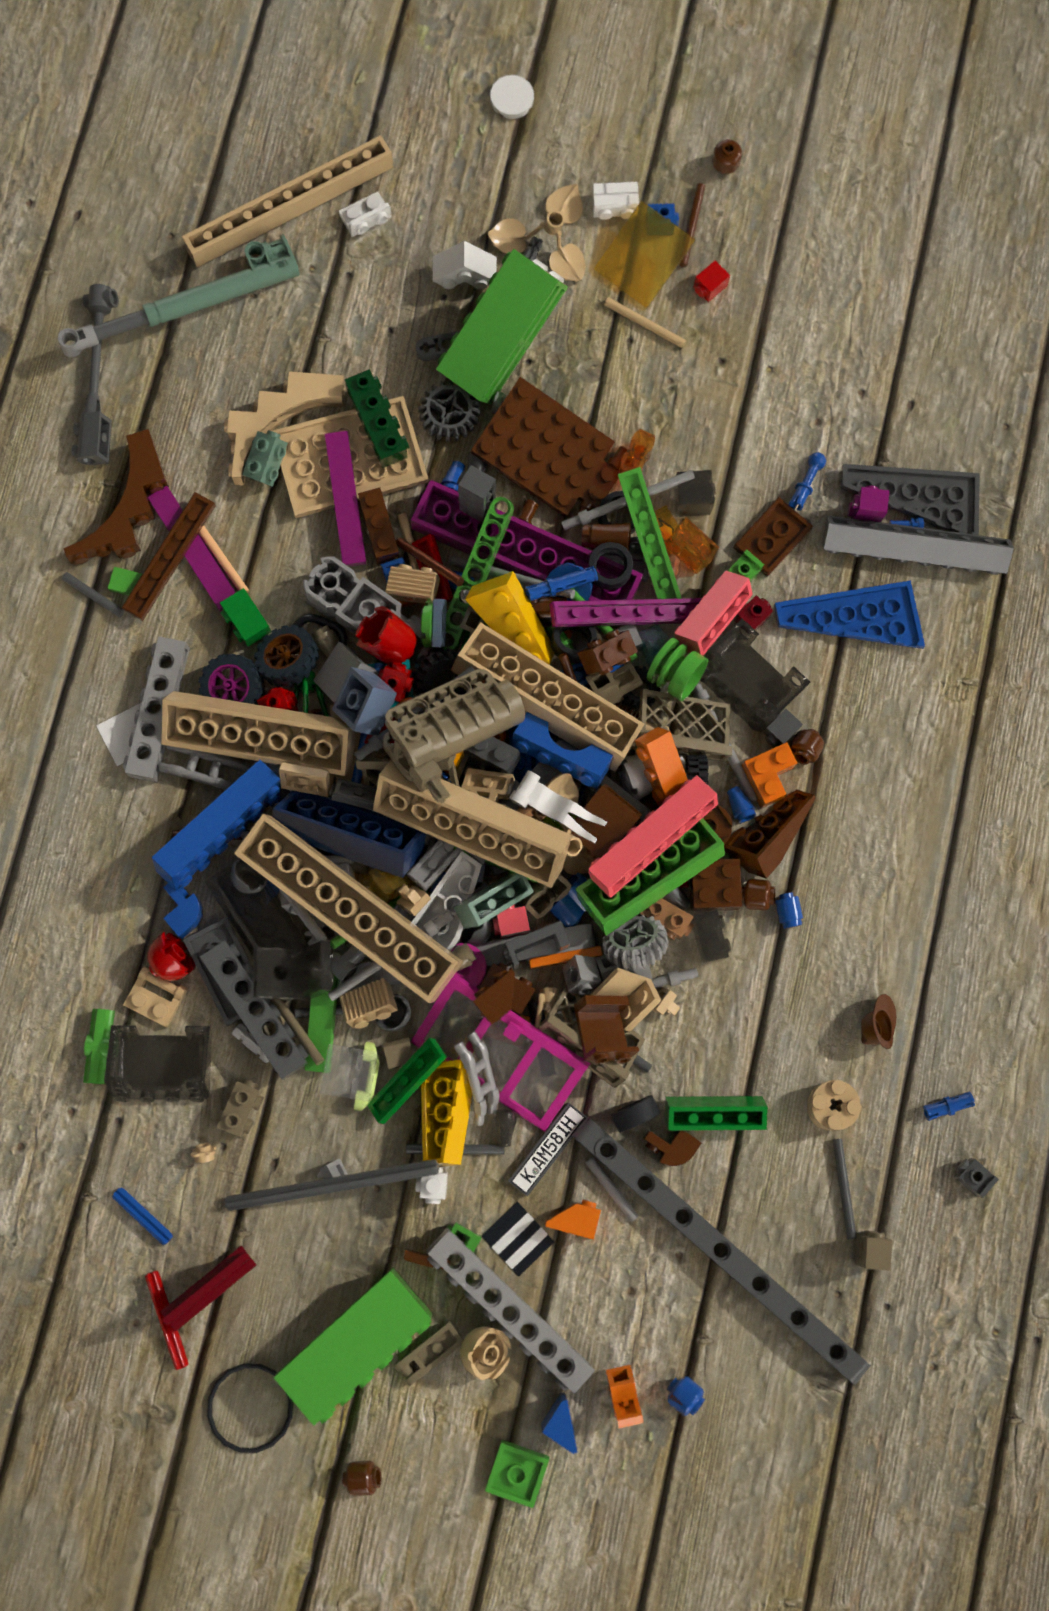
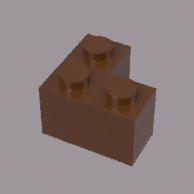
(522, 988)

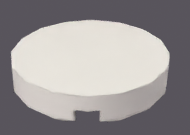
(512, 96)

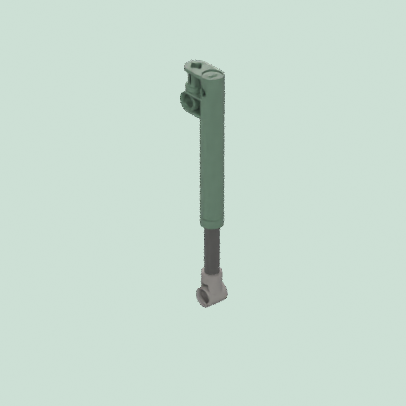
(271, 267)

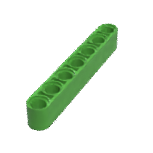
(475, 561)

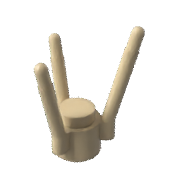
(546, 1000)

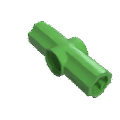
(97, 1045)

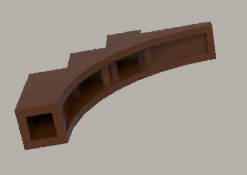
(134, 508)

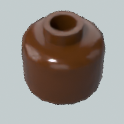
(727, 156)
(807, 746)
(758, 894)
(362, 1478)

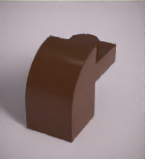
(677, 1152)

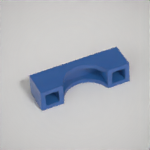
(585, 765)

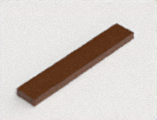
(168, 556)

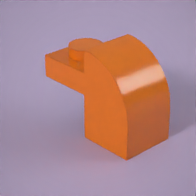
(624, 1396)

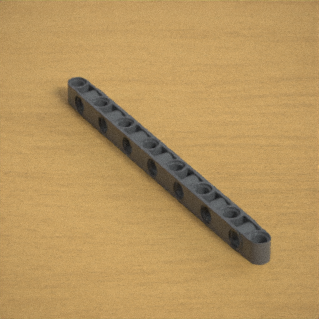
(733, 1261)

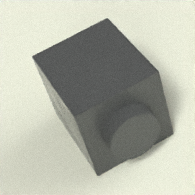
(782, 728)

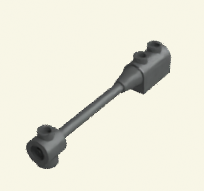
(95, 427)

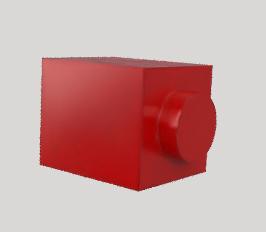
(711, 281)

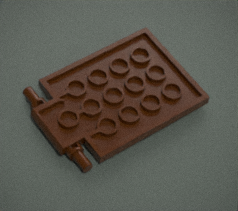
(549, 450)

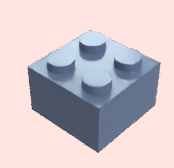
(364, 701)

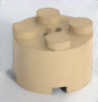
(847, 1106)

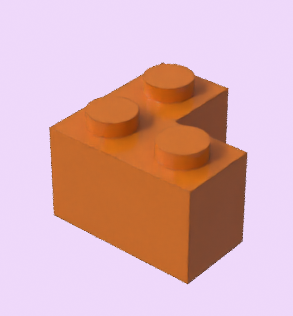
(764, 771)

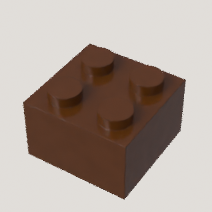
(717, 887)

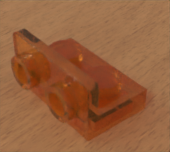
(691, 546)

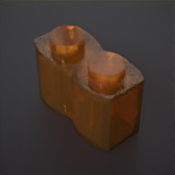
(638, 452)

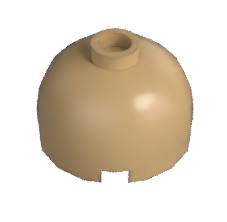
(485, 1352)

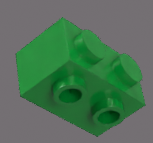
(245, 617)

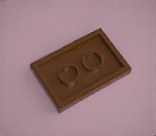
(774, 535)

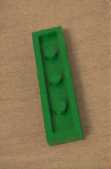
(406, 1081)

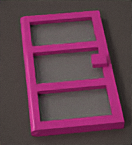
(527, 1064)

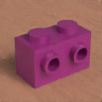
(869, 504)

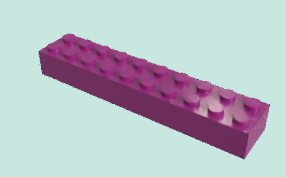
(523, 548)

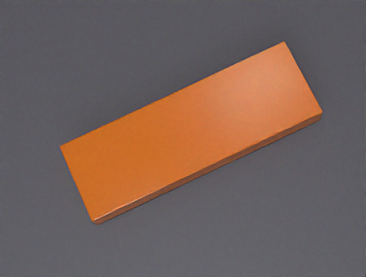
(562, 958)

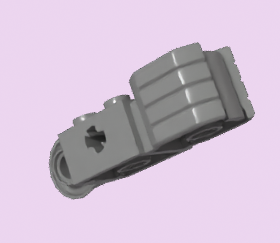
(350, 597)

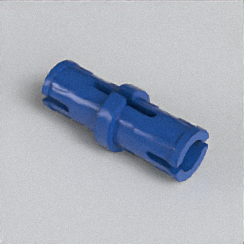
(948, 1106)

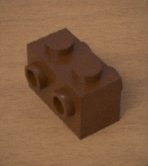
(605, 653)

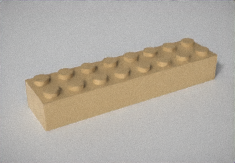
(549, 694)
(257, 732)
(475, 826)

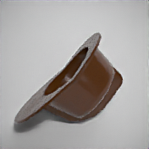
(879, 1024)

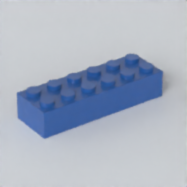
(217, 825)

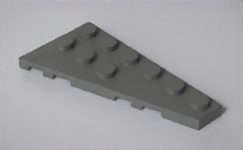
(937, 496)

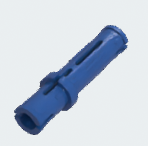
(561, 583)

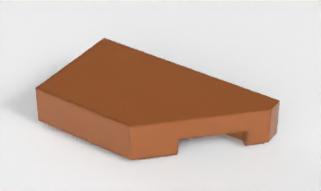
(419, 1258)

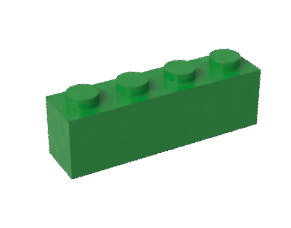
(716, 1113)

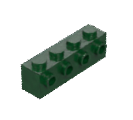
(376, 418)

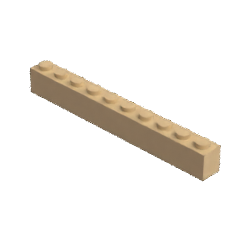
(288, 201)

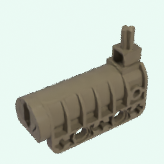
(449, 726)

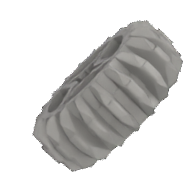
(636, 943)

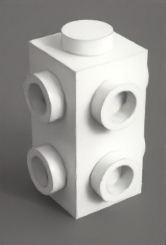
(433, 1187)

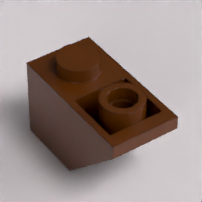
(496, 1000)

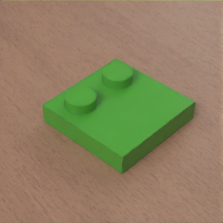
(517, 1473)

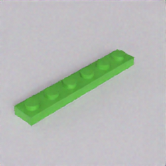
(649, 534)

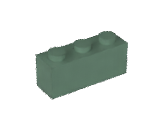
(493, 899)

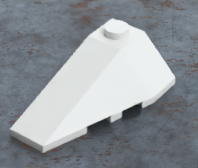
(452, 889)

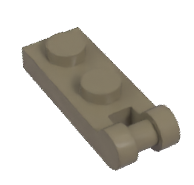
(430, 1353)

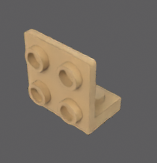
(306, 779)
(640, 992)

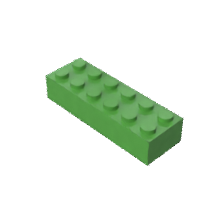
(675, 866)

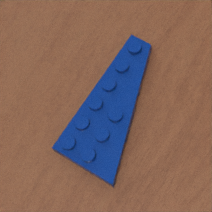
(869, 614)

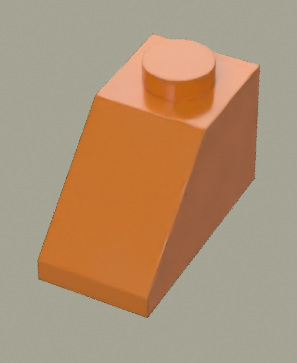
(577, 1219)

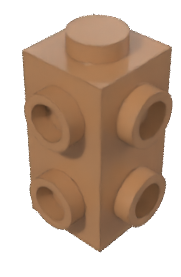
(671, 917)

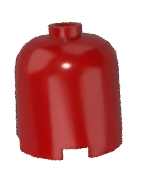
(386, 637)

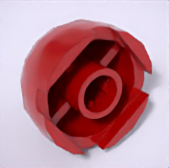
(168, 959)

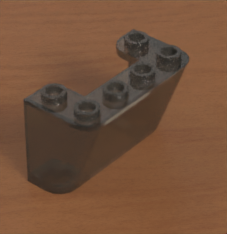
(747, 680)
(159, 1065)

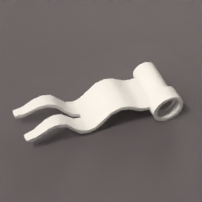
(552, 804)

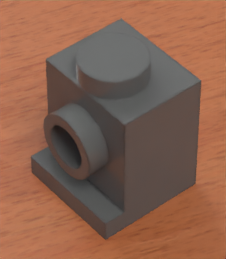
(965, 1176)

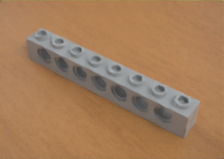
(569, 1378)

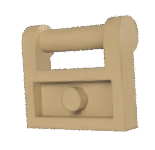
(151, 1004)

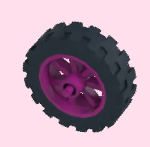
(222, 662)

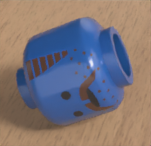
(685, 1396)

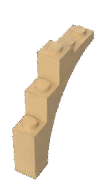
(271, 409)

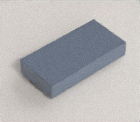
(439, 623)

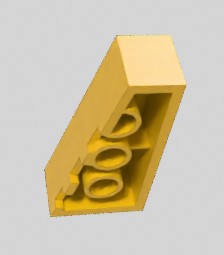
(509, 612)
(445, 1113)

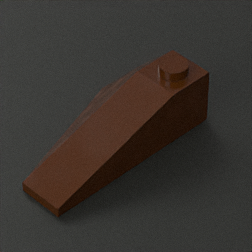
(768, 839)

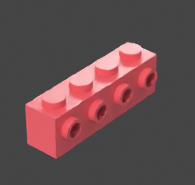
(714, 612)

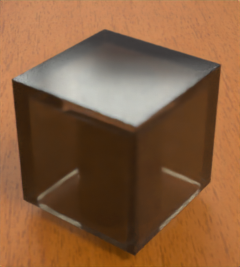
(695, 496)

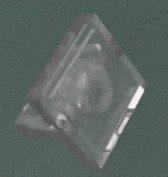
(349, 1072)

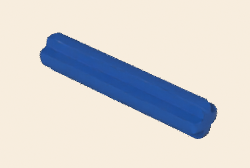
(142, 1216)

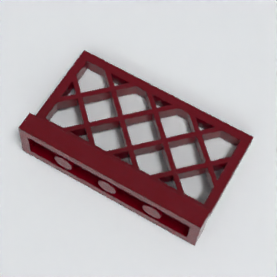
(208, 1288)

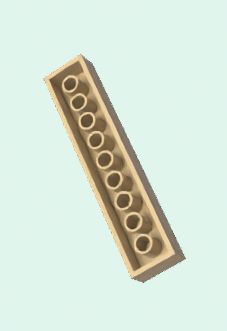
(348, 908)

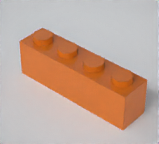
(661, 763)

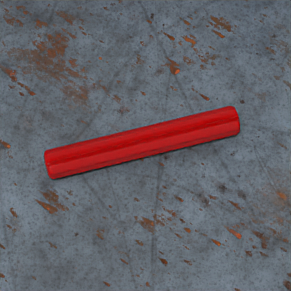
(171, 1337)

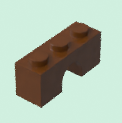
(378, 526)

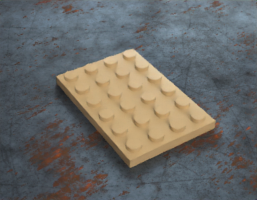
(307, 464)

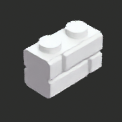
(614, 199)

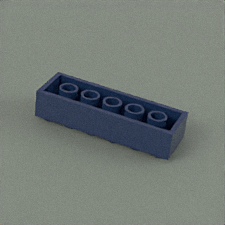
(351, 832)

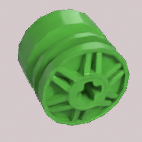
(673, 667)

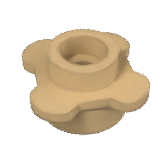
(203, 1152)

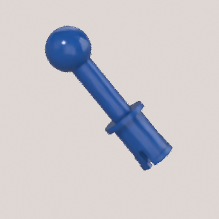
(803, 489)

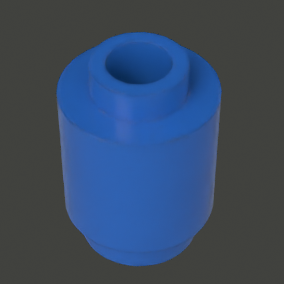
(789, 910)

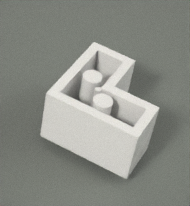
(464, 264)

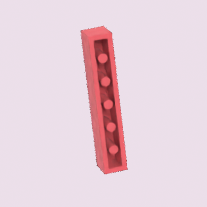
(653, 836)

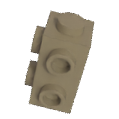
(242, 1102)

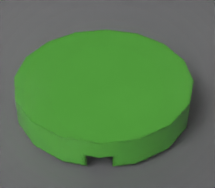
(426, 623)

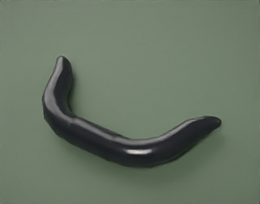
(322, 621)

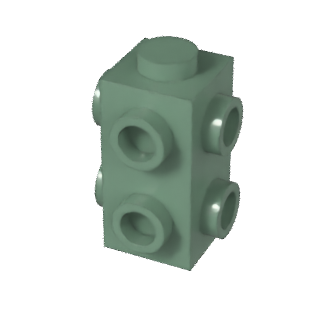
(265, 457)

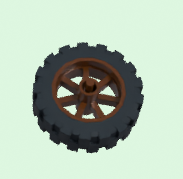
(281, 643)

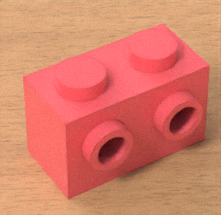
(511, 922)

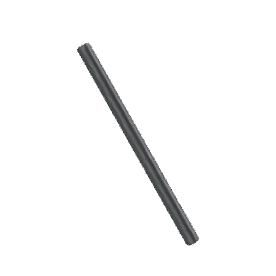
(332, 1185)

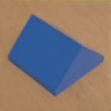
(558, 1424)

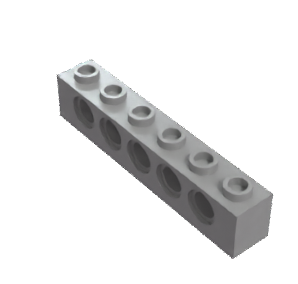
(163, 650)

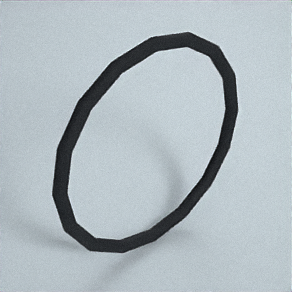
(211, 1421)

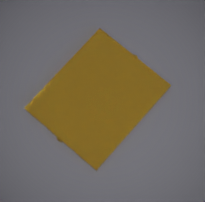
(644, 254)

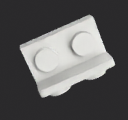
(365, 214)

